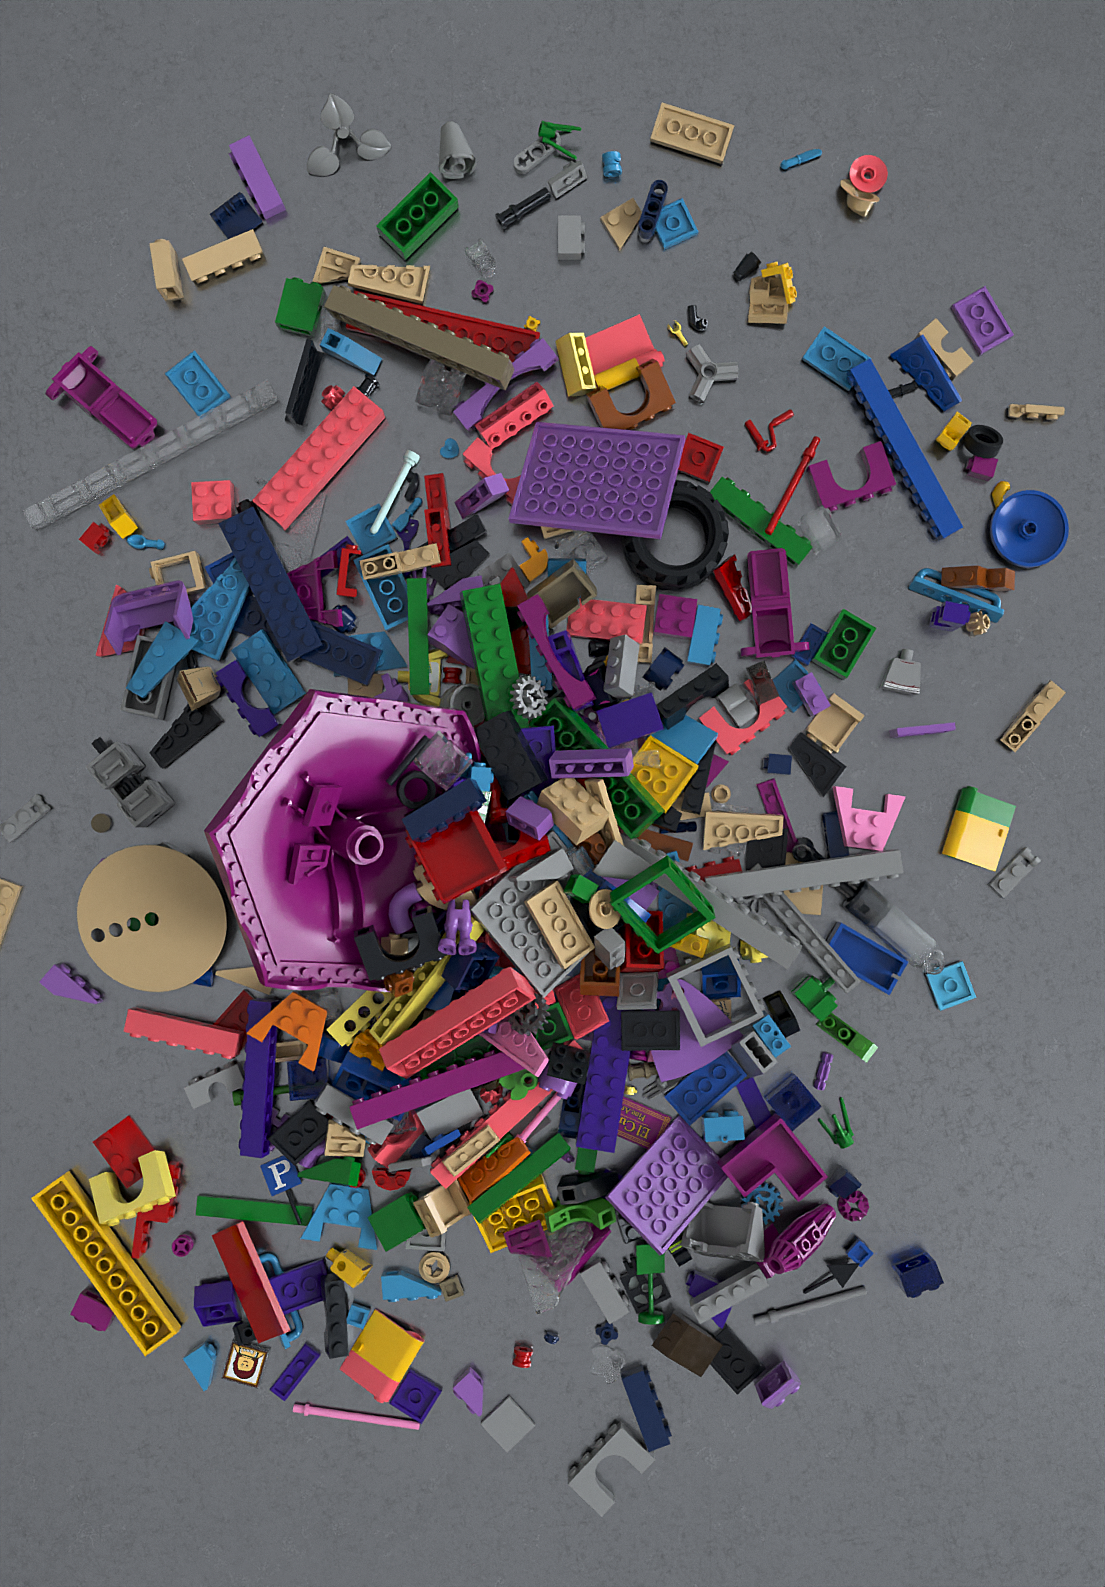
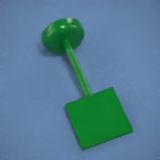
(649, 1263)

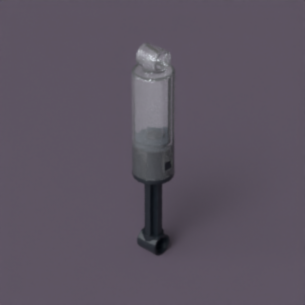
(883, 918)

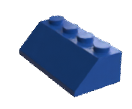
(361, 1079)

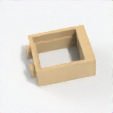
(196, 566)

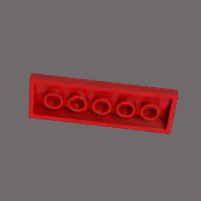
(250, 1282)

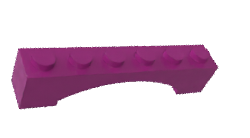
(534, 613)

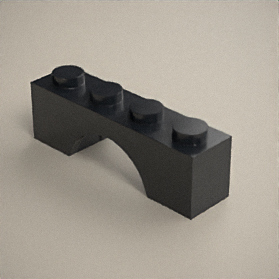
(709, 683)
(335, 1311)

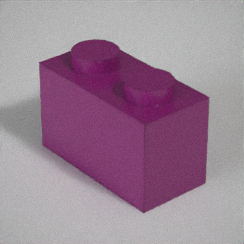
(92, 1310)

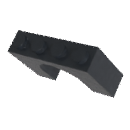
(382, 963)

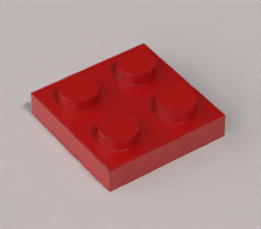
(699, 458)

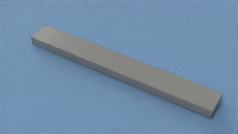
(812, 940)

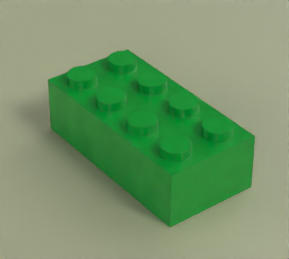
(417, 216)

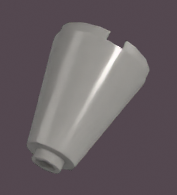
(454, 152)

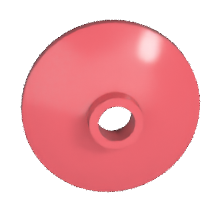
(871, 166)

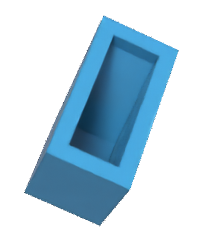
(201, 1363)

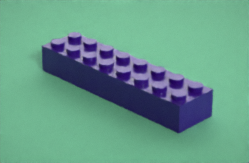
(604, 1083)

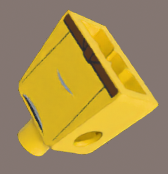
(355, 1269)

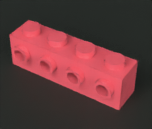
(514, 415)

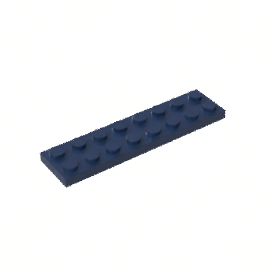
(270, 584)
(338, 654)

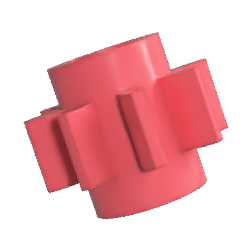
(332, 396)
(492, 1096)

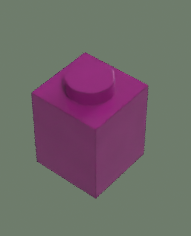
(981, 467)

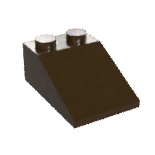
(686, 1344)

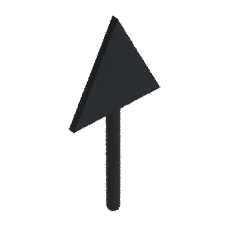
(841, 1272)

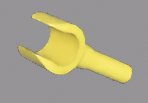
(677, 331)

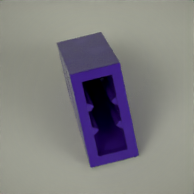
(699, 1283)

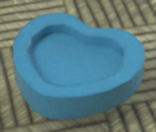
(450, 449)

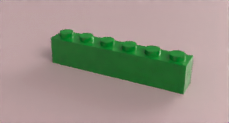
(756, 519)

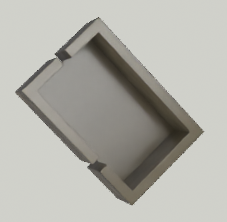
(562, 590)

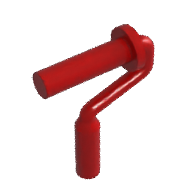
(758, 438)

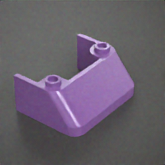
(146, 609)

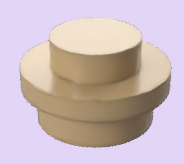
(721, 793)

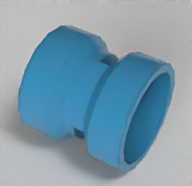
(611, 164)

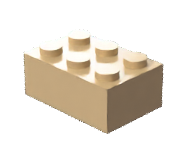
(573, 809)

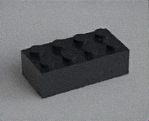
(509, 755)

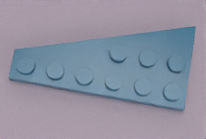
(218, 611)

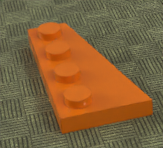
(491, 1170)

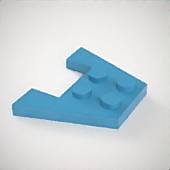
(343, 1207)

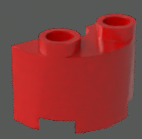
(390, 1180)

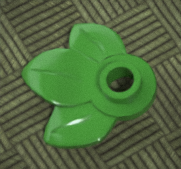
(517, 1084)

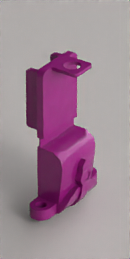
(103, 399)
(771, 606)

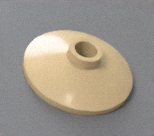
(607, 917)

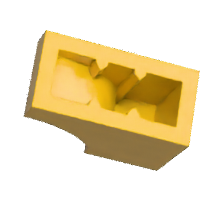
(118, 516)

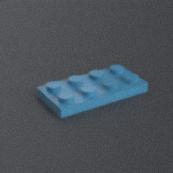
(268, 671)

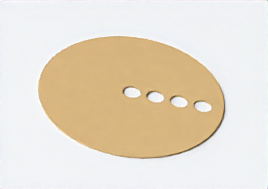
(188, 910)

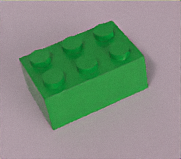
(843, 644)

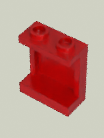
(342, 575)

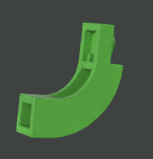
(595, 1211)

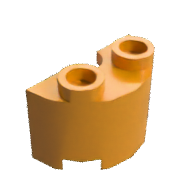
(367, 1046)

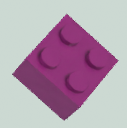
(675, 616)

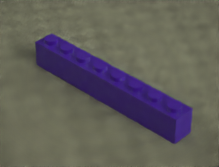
(258, 1084)

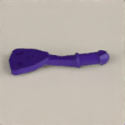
(407, 537)

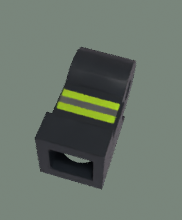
(679, 1253)

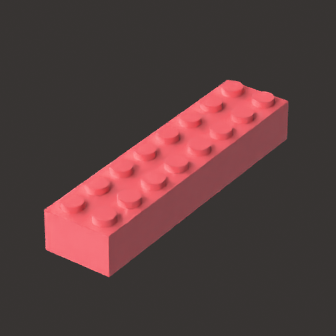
(319, 458)
(457, 1023)

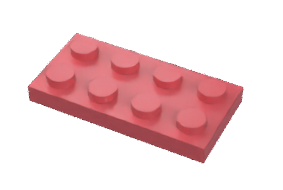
(608, 620)

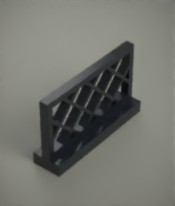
(304, 384)

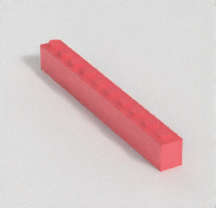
(501, 1120)

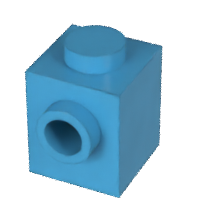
(482, 775)

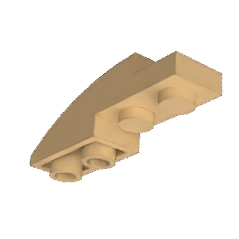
(400, 562)
(1032, 715)

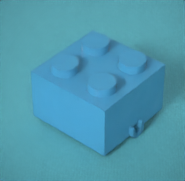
(726, 1126)

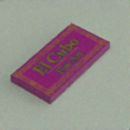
(641, 1123)

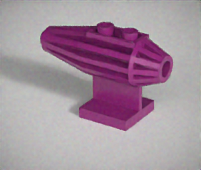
(796, 1242)

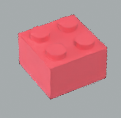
(212, 501)

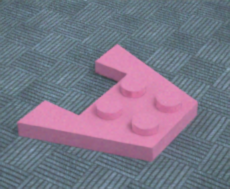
(863, 827)

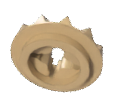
(439, 1274)

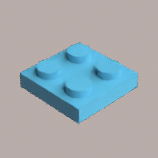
(951, 986)

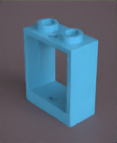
(770, 1035)

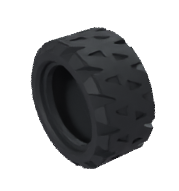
(681, 577)

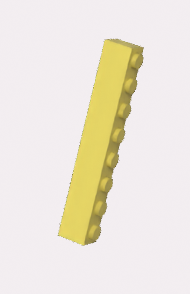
(407, 1007)

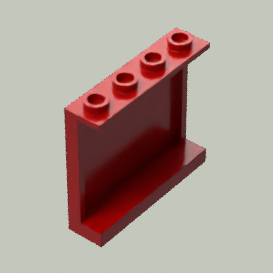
(459, 857)

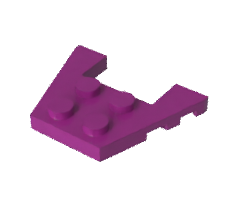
(308, 586)

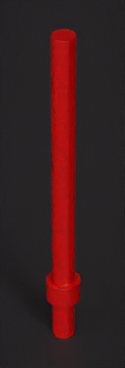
(808, 455)

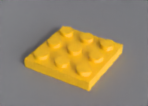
(670, 779)

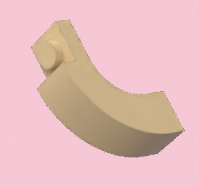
(425, 890)

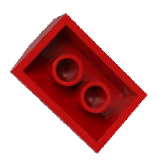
(122, 1148)

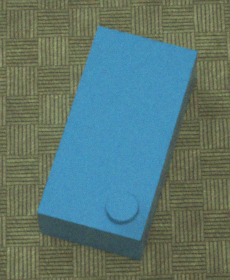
(387, 593)

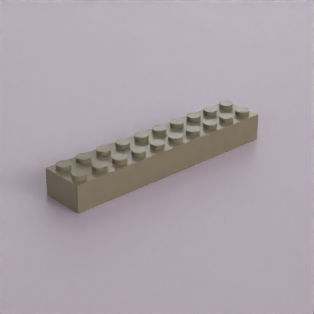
(420, 337)

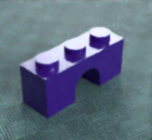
(950, 616)

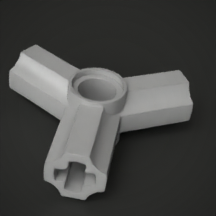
(703, 383)

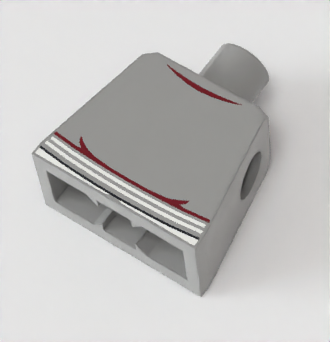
(903, 674)

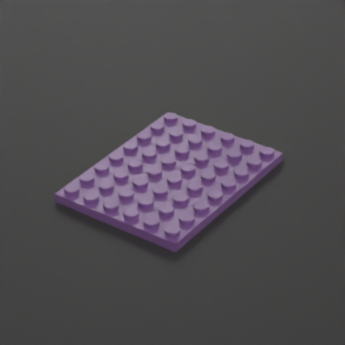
(597, 480)

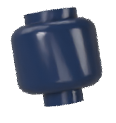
(348, 619)

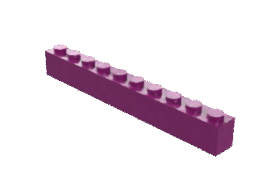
(433, 1088)

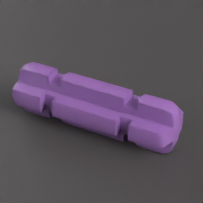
(823, 1071)

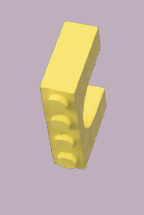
(156, 1190)

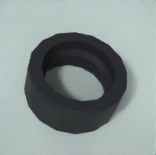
(974, 441)
(413, 775)

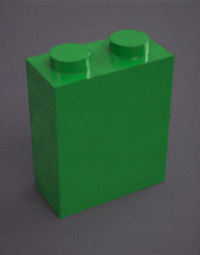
(300, 306)
(397, 1222)

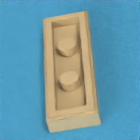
(471, 1150)

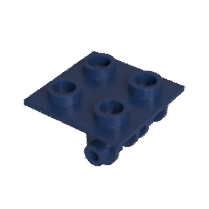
(236, 216)

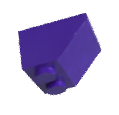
(216, 1303)

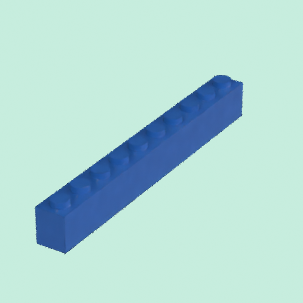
(904, 449)

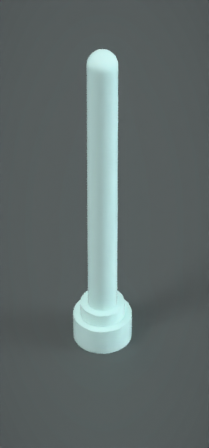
(410, 460)

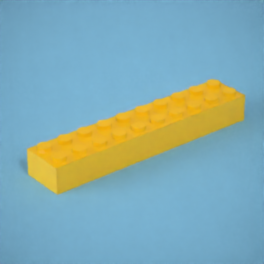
(107, 1263)

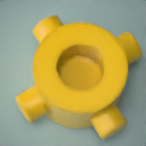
(531, 323)

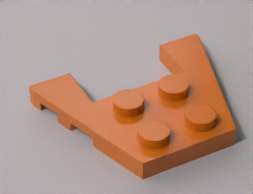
(298, 1018)

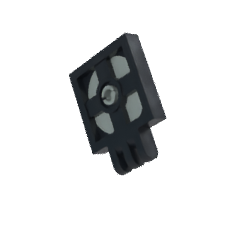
(637, 1287)

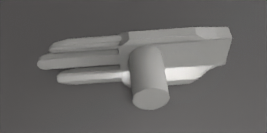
(662, 1086)

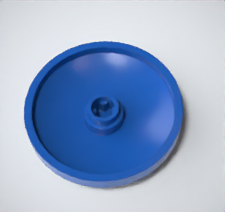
(1029, 528)

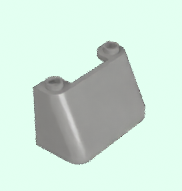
(620, 863)
(727, 1232)

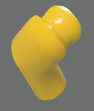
(999, 491)

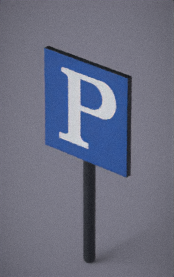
(280, 1177)

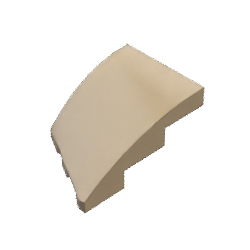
(767, 300)
(806, 900)

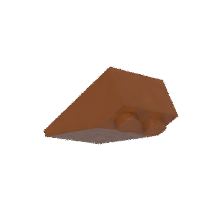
(597, 978)

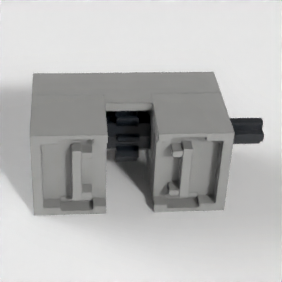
(116, 771)

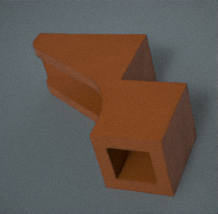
(978, 577)

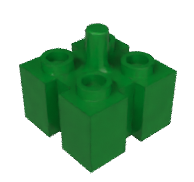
(815, 996)

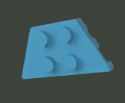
(390, 657)

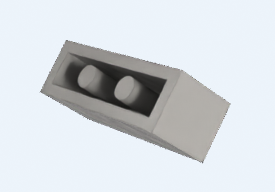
(621, 667)
(605, 1290)

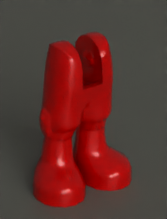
(497, 814)

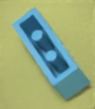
(704, 636)

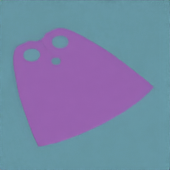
(691, 1056)

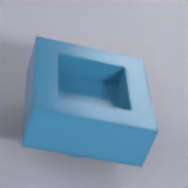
(357, 1315)

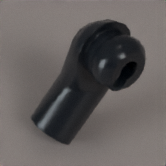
(695, 321)
(413, 486)

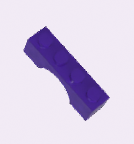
(565, 653)
(260, 719)

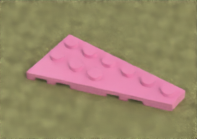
(518, 1047)

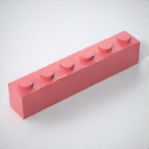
(183, 1031)

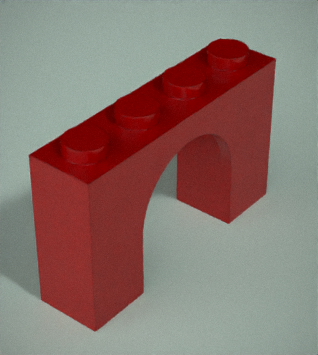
(525, 849)

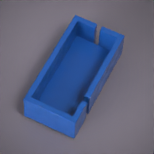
(867, 958)

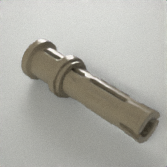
(641, 1070)

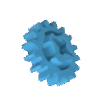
(768, 1199)

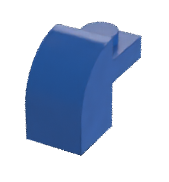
(332, 1049)

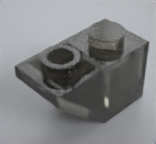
(761, 683)

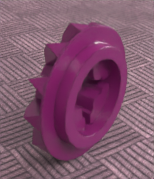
(854, 1215)

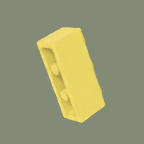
(575, 364)

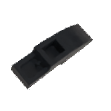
(464, 533)

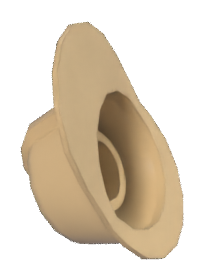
(856, 200)

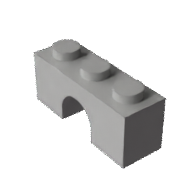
(200, 1091)

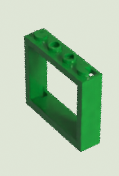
(678, 931)

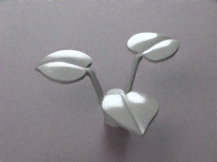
(338, 116)

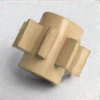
(978, 623)

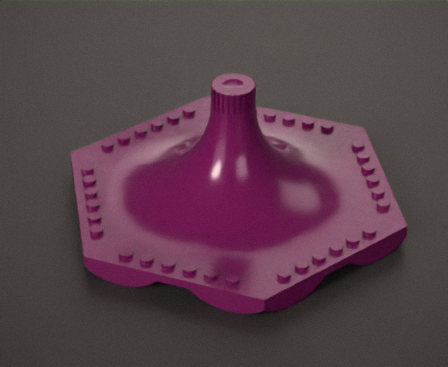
(306, 930)

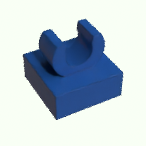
(206, 979)
(859, 1252)

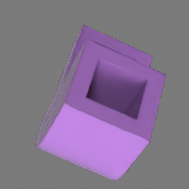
(393, 691)

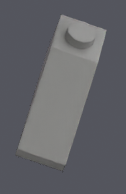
(549, 866)

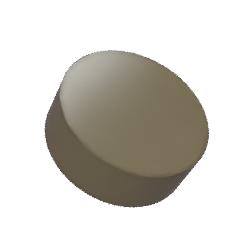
(101, 823)

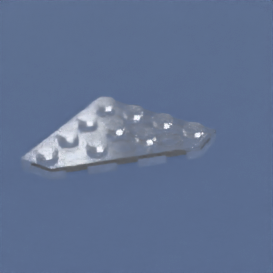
(550, 1275)

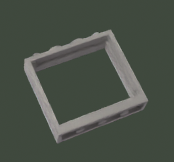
(742, 973)

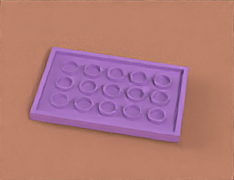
(668, 1185)

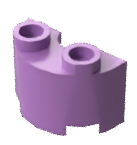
(563, 1087)

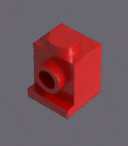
(95, 536)

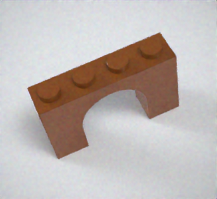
(657, 399)

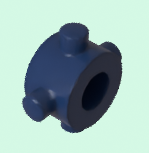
(551, 1338)

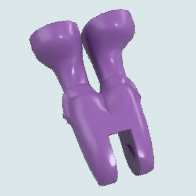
(458, 920)

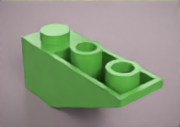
(848, 1037)

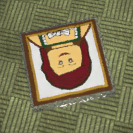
(245, 1364)

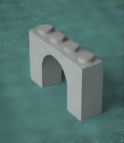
(619, 1442)

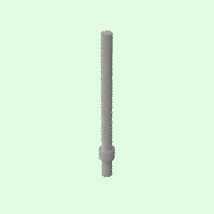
(774, 1316)

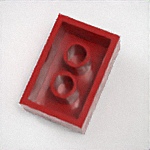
(637, 954)

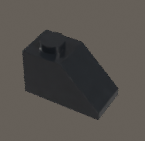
(782, 1014)

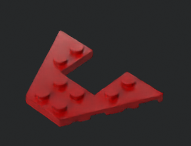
(513, 595)

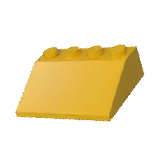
(520, 1210)

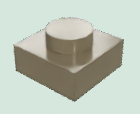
(451, 1288)

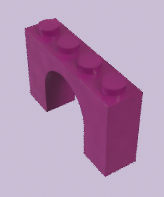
(831, 495)

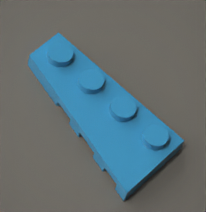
(160, 659)

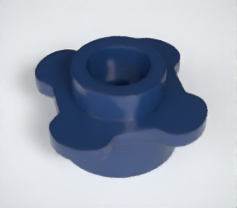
(606, 1328)

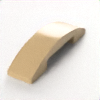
(646, 596)

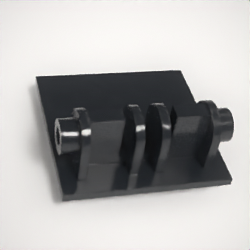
(568, 1063)

